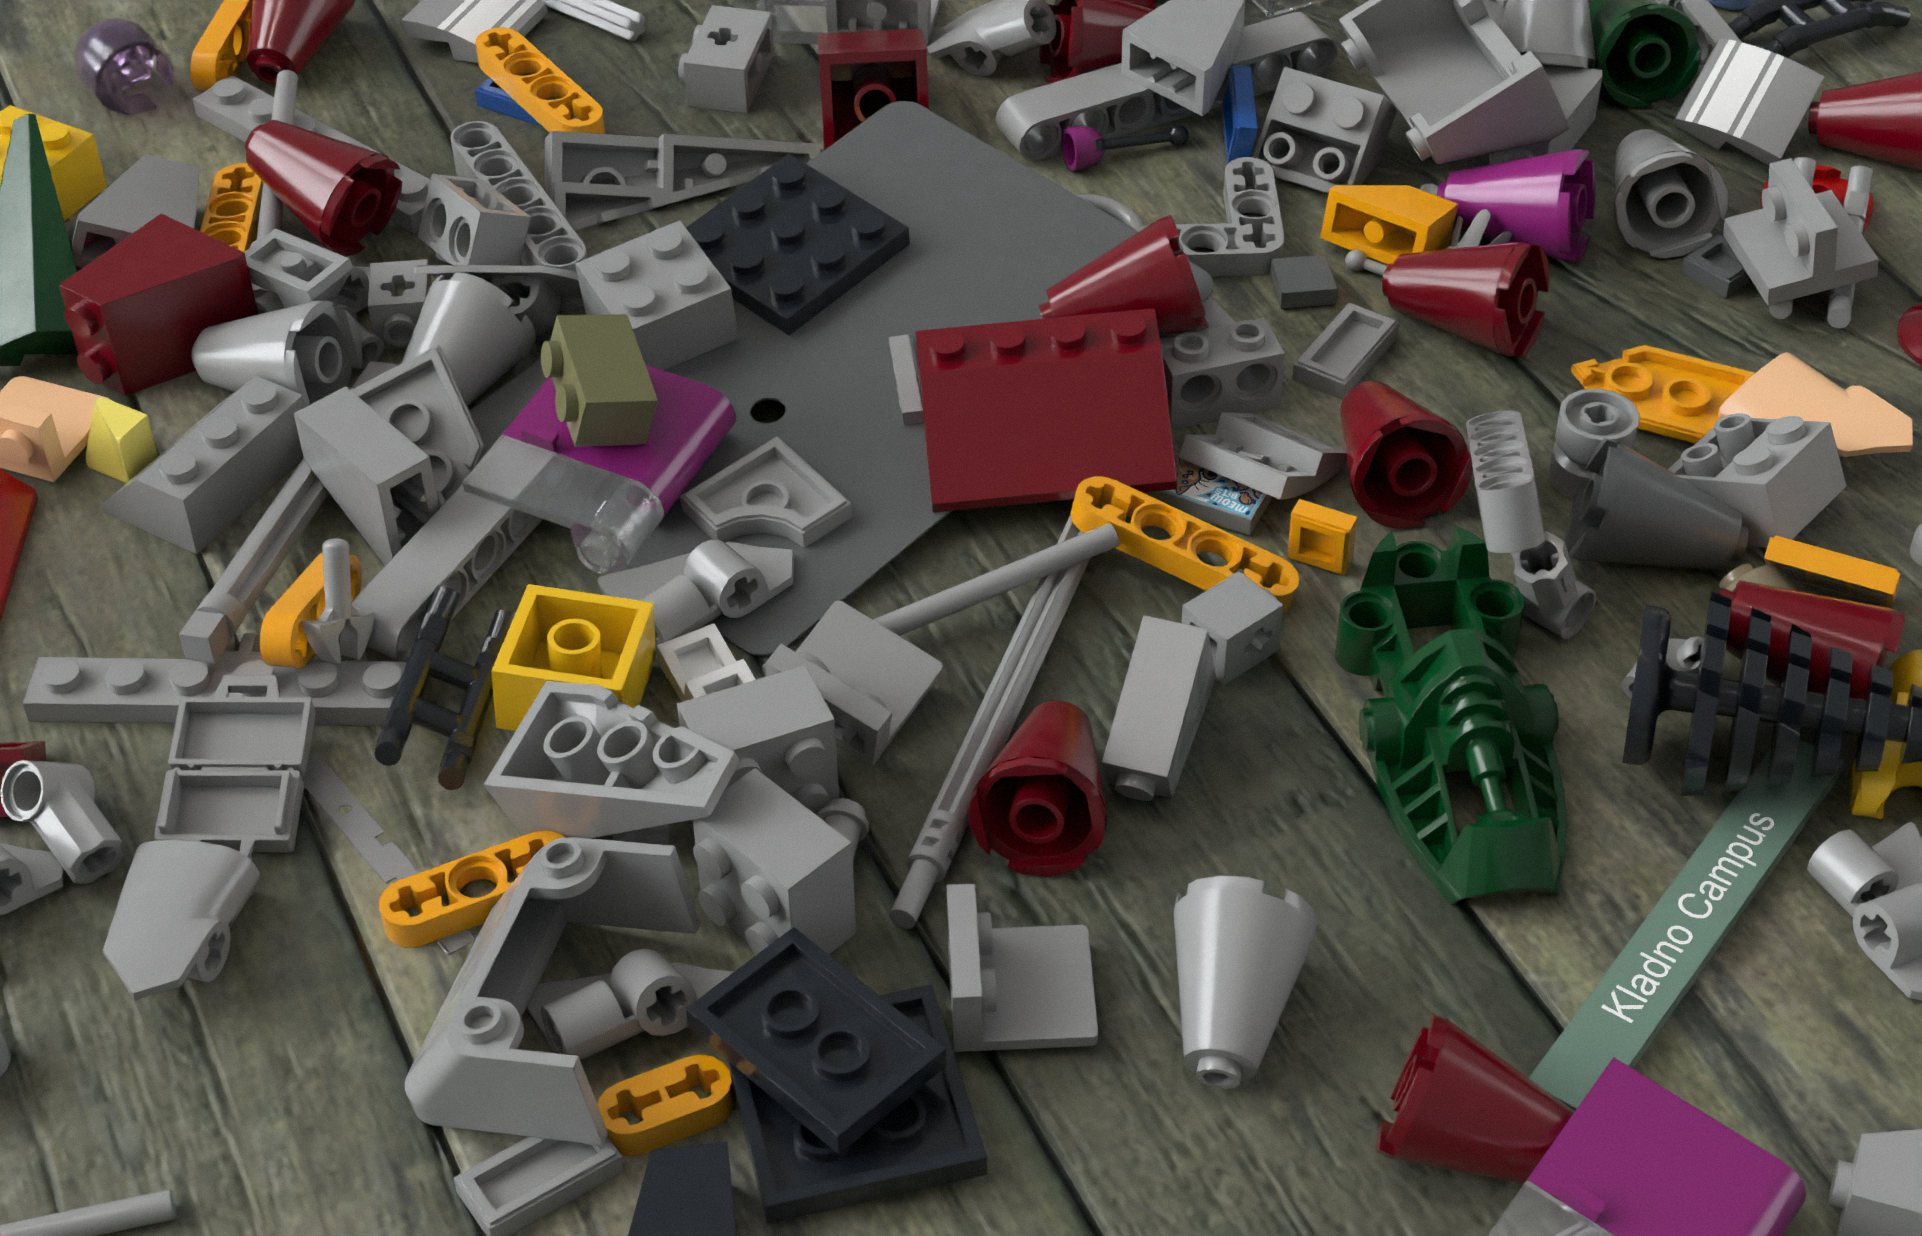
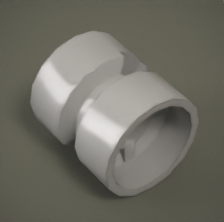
(1581, 425)

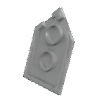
(432, 413)

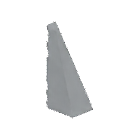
(621, 175)

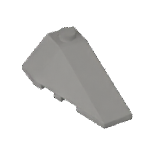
(604, 767)

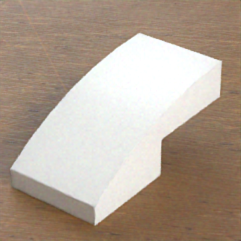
(701, 663)

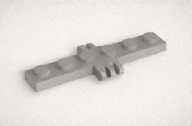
(152, 687)

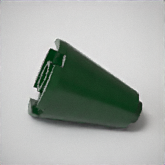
(1643, 50)

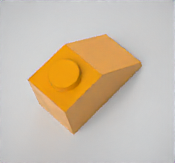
(1387, 220)

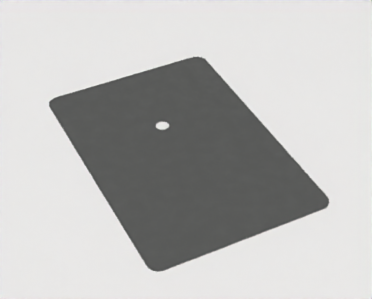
(978, 253)

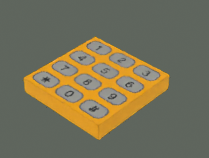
(1834, 570)

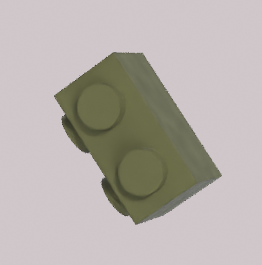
(599, 380)

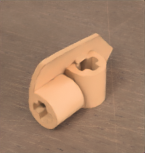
(1857, 416)

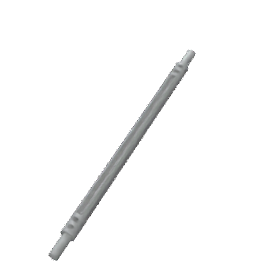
(986, 736)

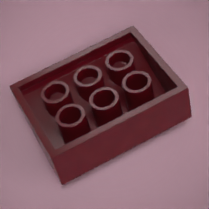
(1043, 406)

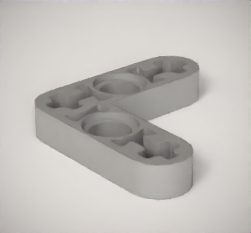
(1232, 241)

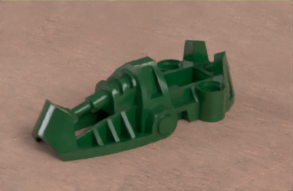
(1453, 711)

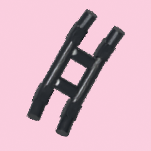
(1805, 31)
(426, 662)

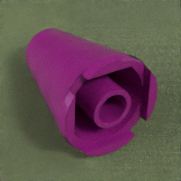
(1531, 197)

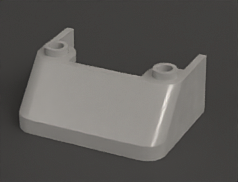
(471, 1060)

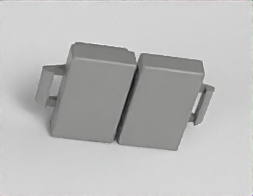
(238, 767)

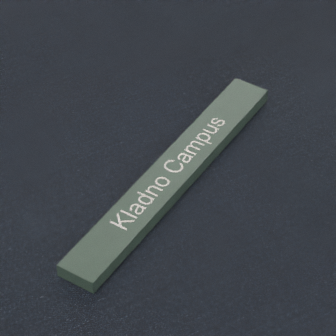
(1683, 929)

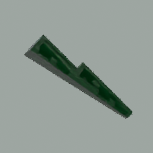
(32, 252)

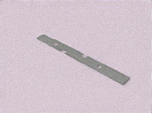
(361, 831)

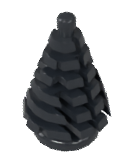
(1748, 701)

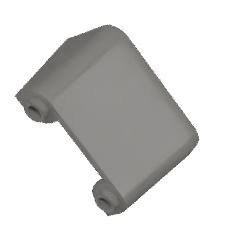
(1453, 77)

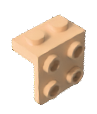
(42, 426)

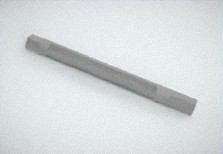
(259, 557)

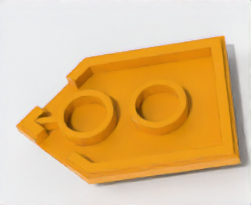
(1671, 390)

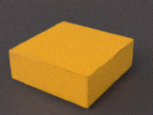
(1322, 537)

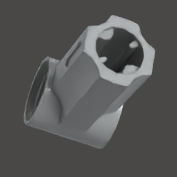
(1551, 588)
(63, 811)

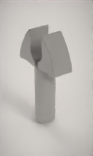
(339, 613)

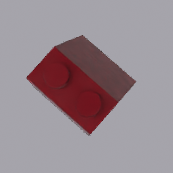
(867, 72)
(150, 300)

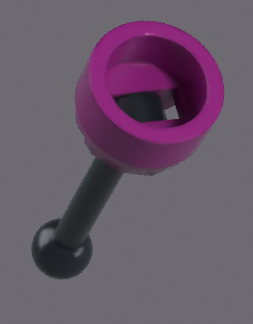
(1085, 146)

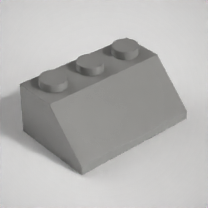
(215, 468)

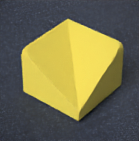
(119, 441)

